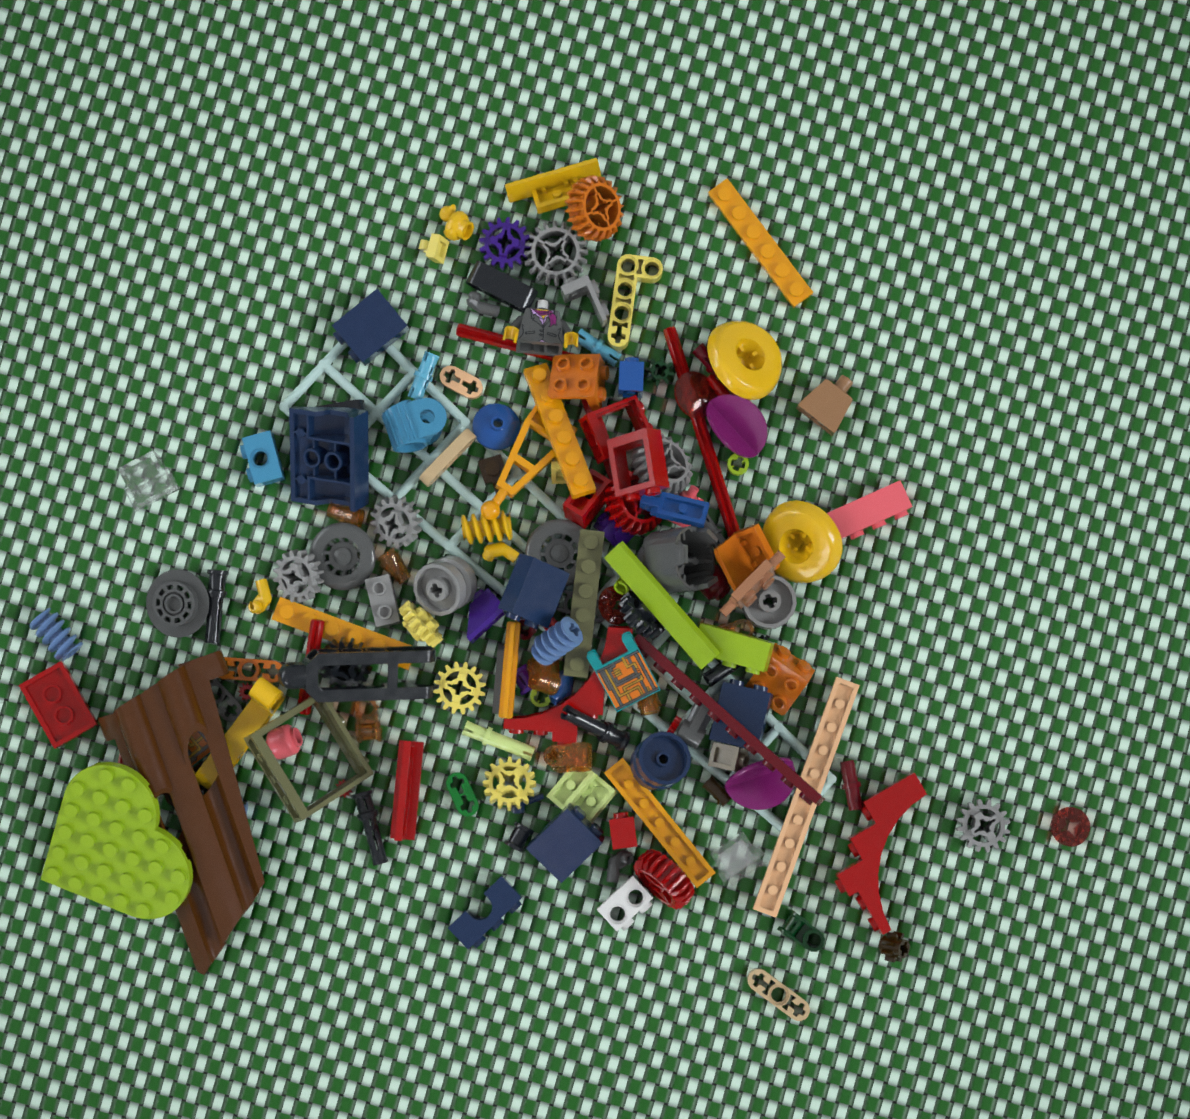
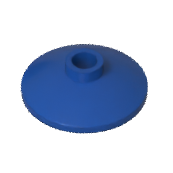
(496, 437)

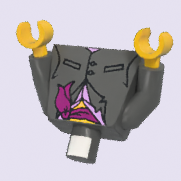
(540, 331)

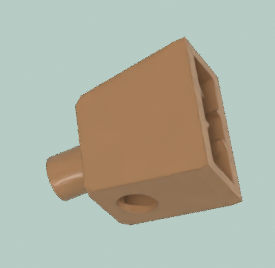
(827, 404)

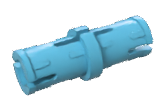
(598, 347)
(423, 375)

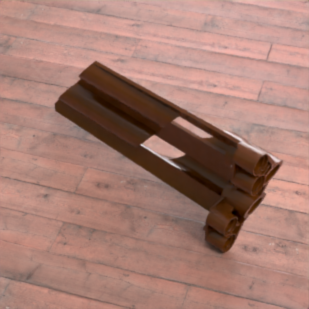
(215, 832)

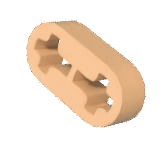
(463, 377)

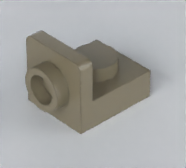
(728, 757)

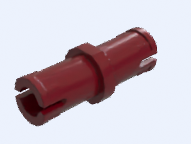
(851, 785)

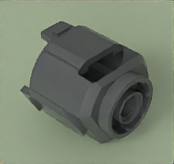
(680, 558)

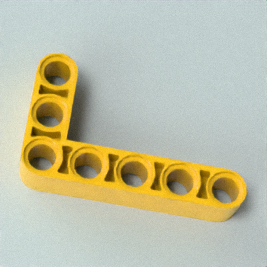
(262, 706)

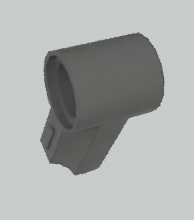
(694, 726)

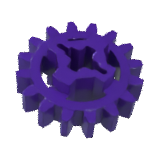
(514, 245)

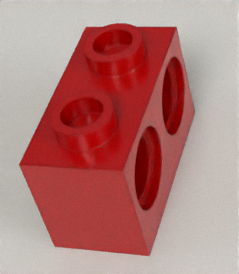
(585, 508)
(622, 831)

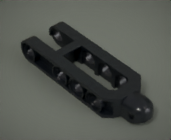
(305, 673)

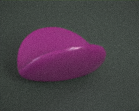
(737, 424)
(758, 787)

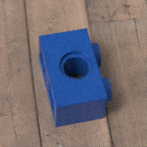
(631, 378)

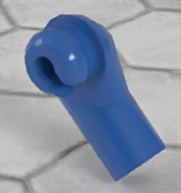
(564, 690)

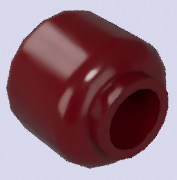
(719, 589)

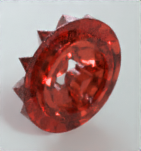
(606, 604)
(1081, 830)

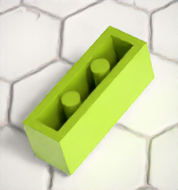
(739, 648)

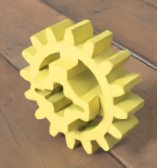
(420, 624)
(457, 699)
(516, 791)

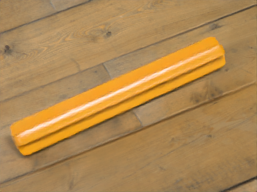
(509, 669)

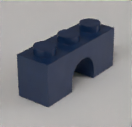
(471, 929)

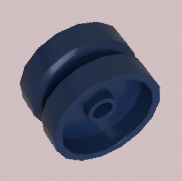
(672, 753)

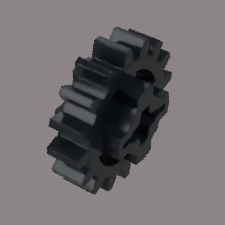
(639, 616)
(346, 674)

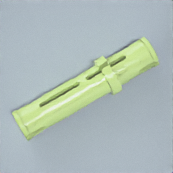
(498, 740)

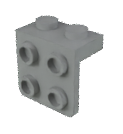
(577, 287)

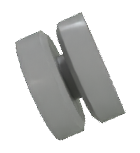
(445, 585)
(779, 613)

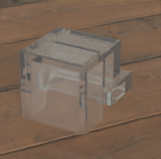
(147, 480)
(737, 858)

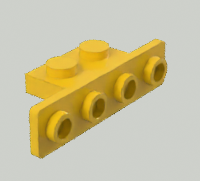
(551, 187)

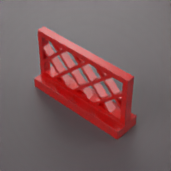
(407, 790)

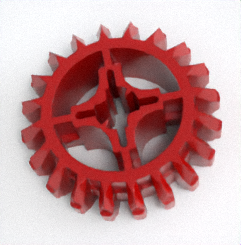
(626, 513)
(664, 879)

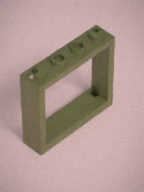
(276, 775)

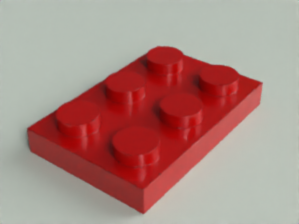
(58, 704)

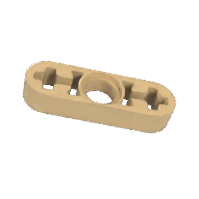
(447, 457)
(796, 1000)

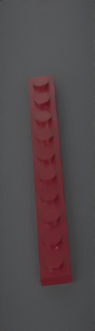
(733, 727)

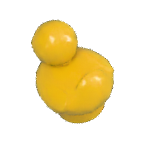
(457, 223)

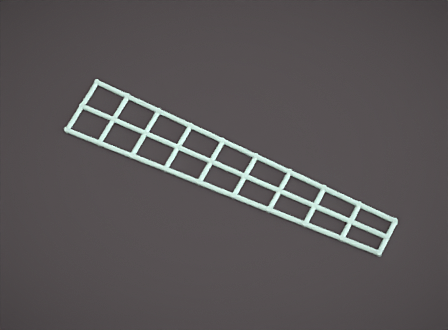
(516, 474)

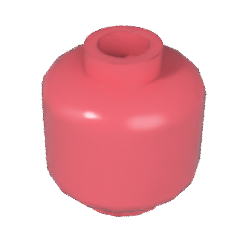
(284, 741)

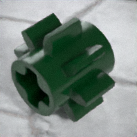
(661, 365)

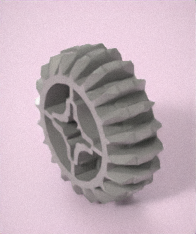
(567, 235)
(676, 463)

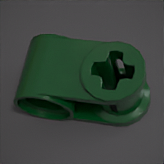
(801, 931)

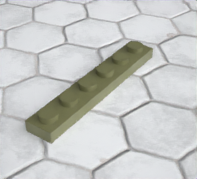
(585, 599)

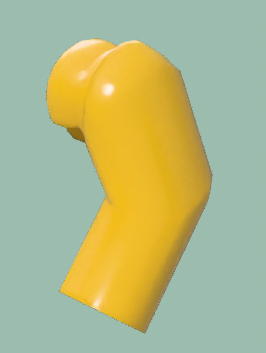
(499, 549)
(263, 598)

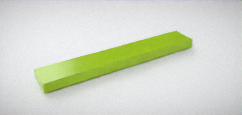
(661, 605)

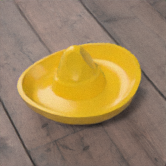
(745, 358)
(806, 540)

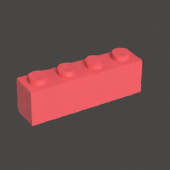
(871, 510)

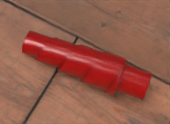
(716, 385)

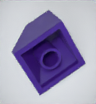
(483, 614)

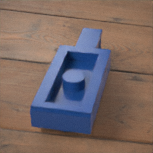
(676, 508)

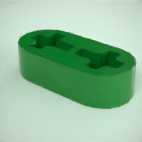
(456, 796)

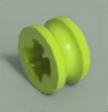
(741, 471)
(537, 704)

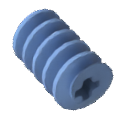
(55, 635)
(556, 641)

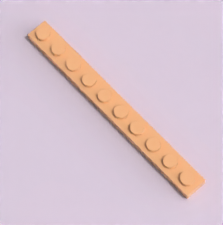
(799, 812)

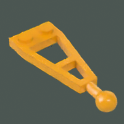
(490, 509)

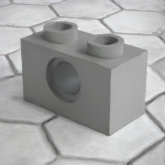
(383, 601)

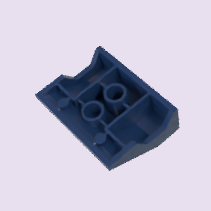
(329, 456)

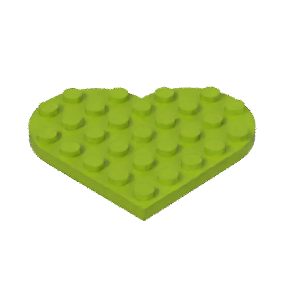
(112, 845)

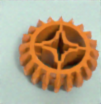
(594, 208)

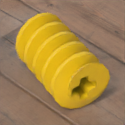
(487, 528)

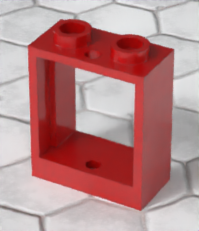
(594, 431)
(655, 460)

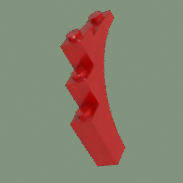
(587, 699)
(862, 876)

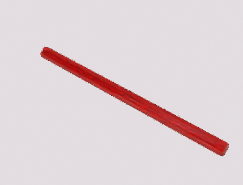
(704, 440)

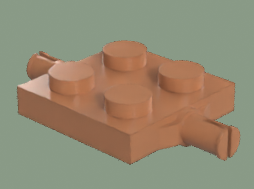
(760, 578)

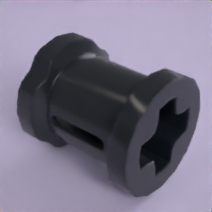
(519, 837)

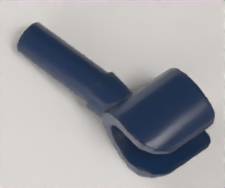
(522, 805)

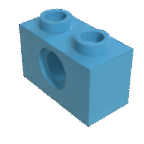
(262, 444)

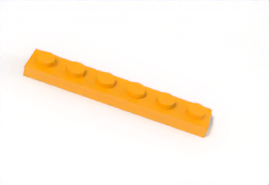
(760, 243)
(560, 433)
(300, 616)
(660, 823)

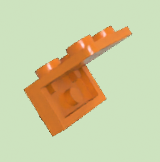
(579, 378)
(743, 554)
(784, 678)

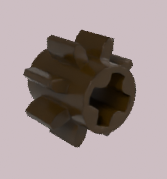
(894, 946)

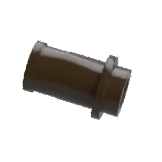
(717, 791)

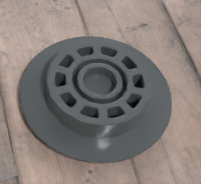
(559, 551)
(343, 555)
(176, 603)

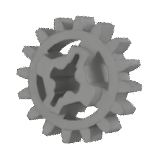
(399, 520)
(298, 575)
(989, 835)

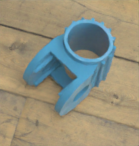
(406, 424)

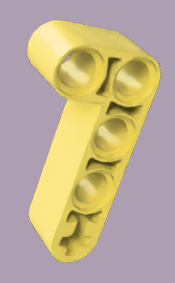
(627, 302)

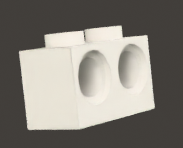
(620, 899)

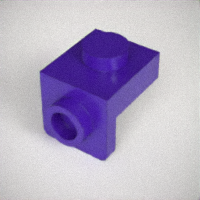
(612, 534)

